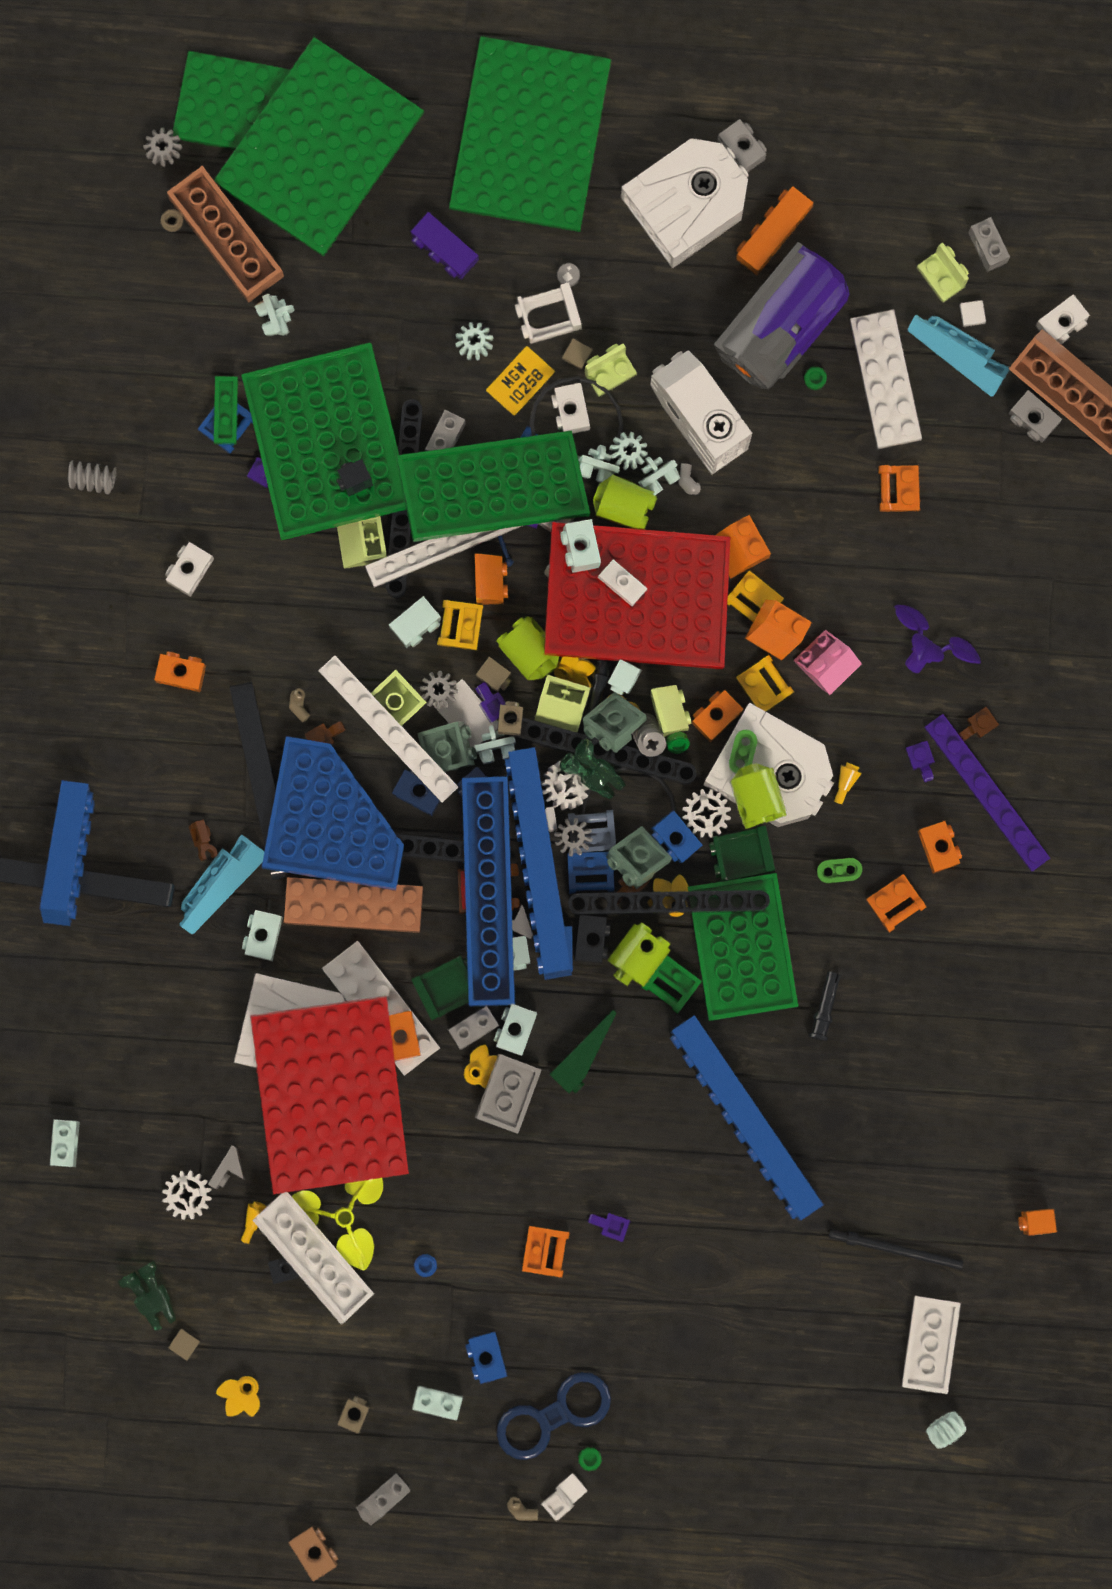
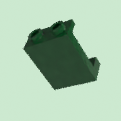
(742, 854)
(444, 987)

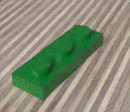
(226, 410)

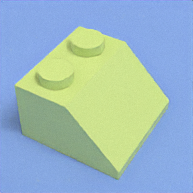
(398, 697)
(669, 709)

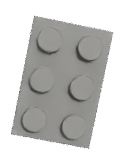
(508, 1093)

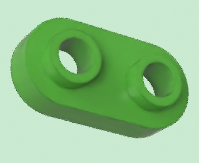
(742, 752)
(839, 871)

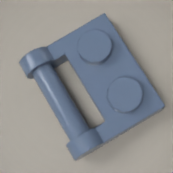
(602, 838)

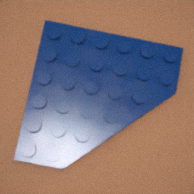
(328, 822)

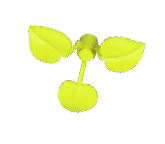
(355, 1246)

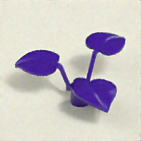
(925, 650)

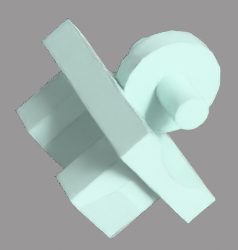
(278, 315)
(605, 469)
(668, 470)
(485, 749)

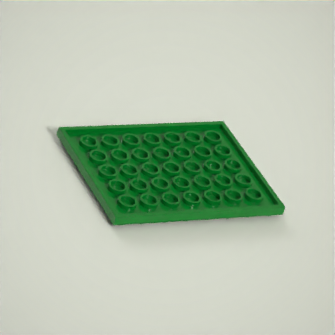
(530, 134)
(318, 146)
(311, 423)

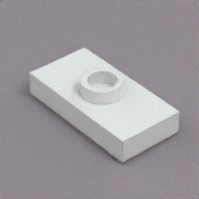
(622, 583)

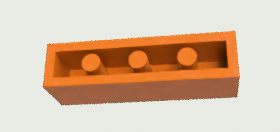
(774, 231)

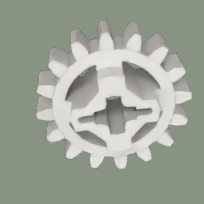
(564, 785)
(708, 823)
(189, 1206)

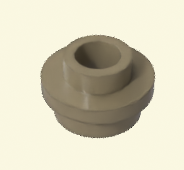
(171, 214)

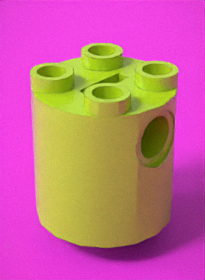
(623, 502)
(526, 649)
(757, 795)
(632, 961)

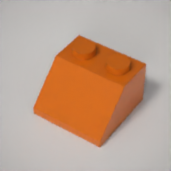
(746, 546)
(489, 579)
(777, 629)

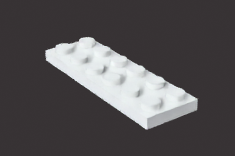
(885, 379)
(360, 978)
(313, 1257)

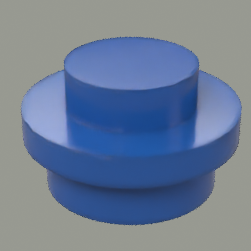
(425, 1265)

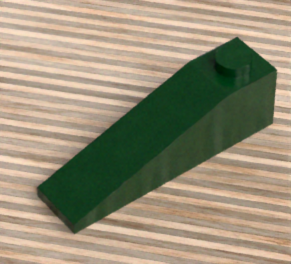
(578, 1062)

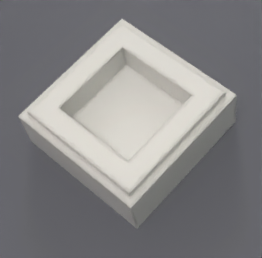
(972, 313)
(551, 820)
(572, 1488)
(557, 1504)

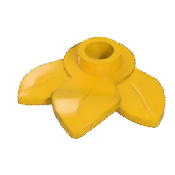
(574, 670)
(662, 885)
(482, 1063)
(238, 1398)

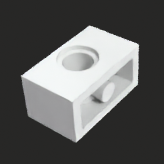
(1069, 309)
(573, 396)
(188, 582)

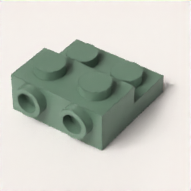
(613, 722)
(449, 746)
(638, 857)

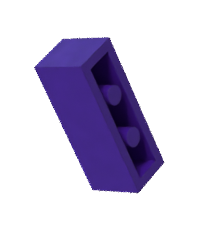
(444, 246)

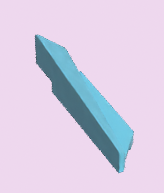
(961, 352)
(219, 882)

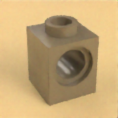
(494, 675)
(510, 729)
(348, 1423)

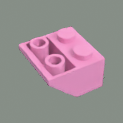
(828, 662)

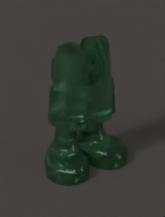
(595, 776)
(151, 1302)

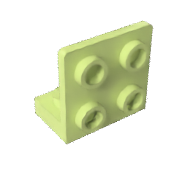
(944, 273)
(610, 368)

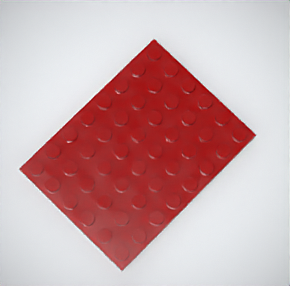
(671, 624)
(329, 1094)

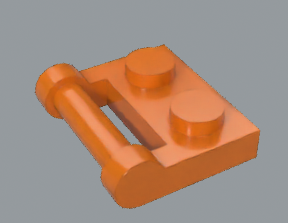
(906, 488)
(890, 897)
(537, 1251)

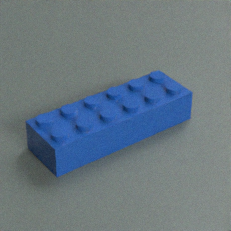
(66, 853)

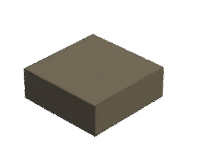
(577, 354)
(184, 1344)

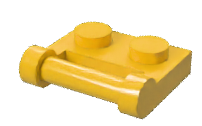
(755, 591)
(467, 628)
(758, 688)

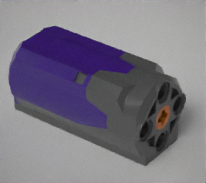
(783, 318)

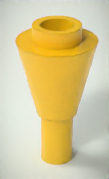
(848, 776)
(252, 1211)

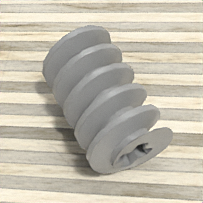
(91, 478)
(650, 737)

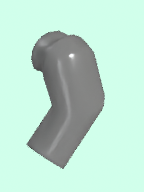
(686, 481)

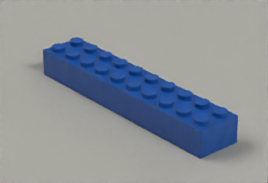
(539, 862)
(488, 891)
(746, 1118)

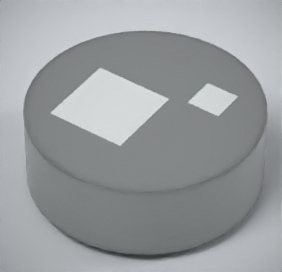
(568, 273)

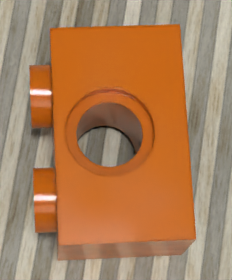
(191, 680)
(712, 728)
(937, 860)
(409, 1048)
(1037, 1222)

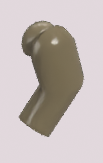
(296, 704)
(520, 1512)

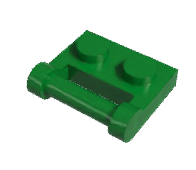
(675, 977)

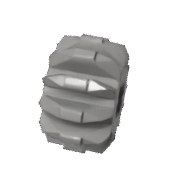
(169, 152)
(446, 688)
(565, 838)

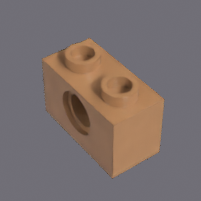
(314, 1566)

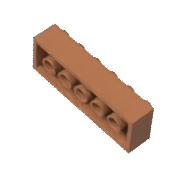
(225, 234)
(1068, 386)
(353, 905)

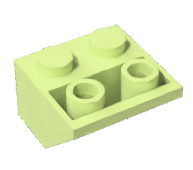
(362, 542)
(562, 703)

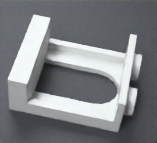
(527, 304)

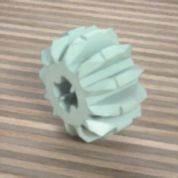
(478, 348)
(621, 445)
(946, 1430)

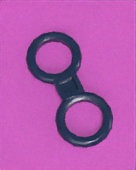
(553, 1416)

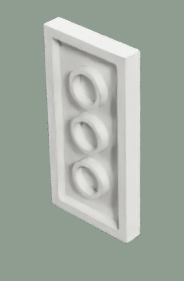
(931, 1344)

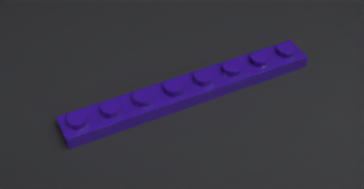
(987, 793)

